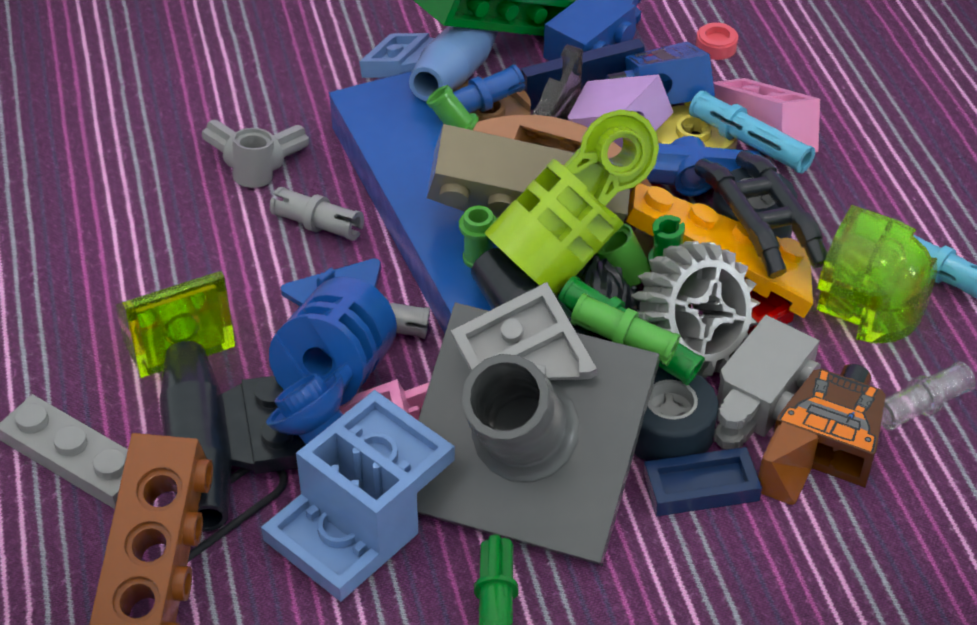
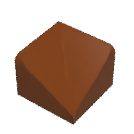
(787, 463)

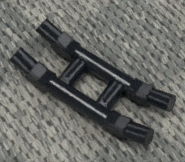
(760, 224)

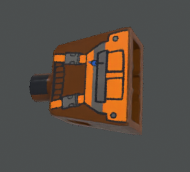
(844, 417)

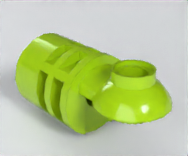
(564, 211)

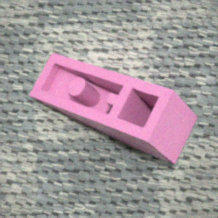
(777, 107)

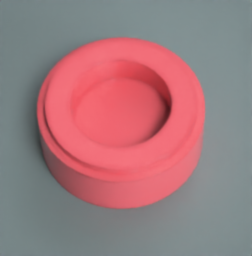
(717, 40)

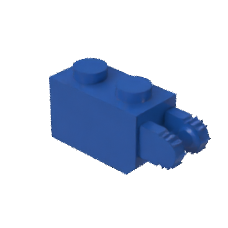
(591, 26)

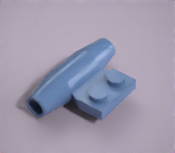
(433, 61)

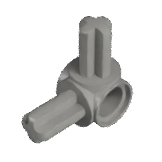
(254, 151)

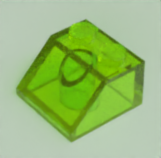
(183, 312)

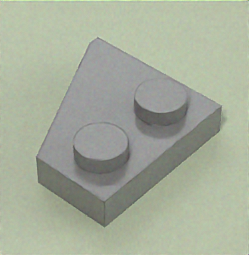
(531, 328)

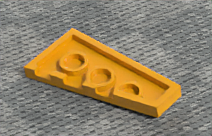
(706, 225)

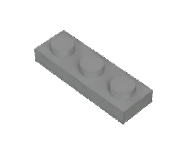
(66, 448)

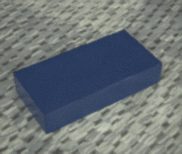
(701, 481)

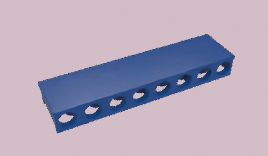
(392, 149)

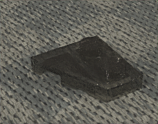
(561, 95)

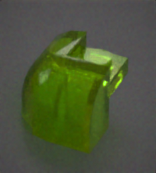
(876, 276)

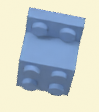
(357, 494)

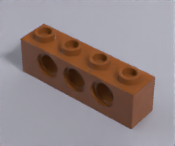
(152, 468)

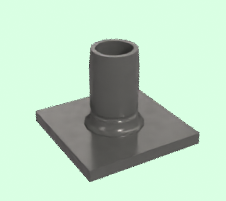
(534, 452)

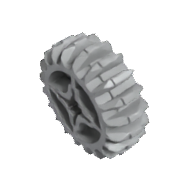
(712, 284)

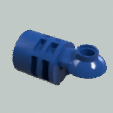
(328, 354)

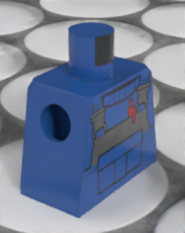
(681, 67)

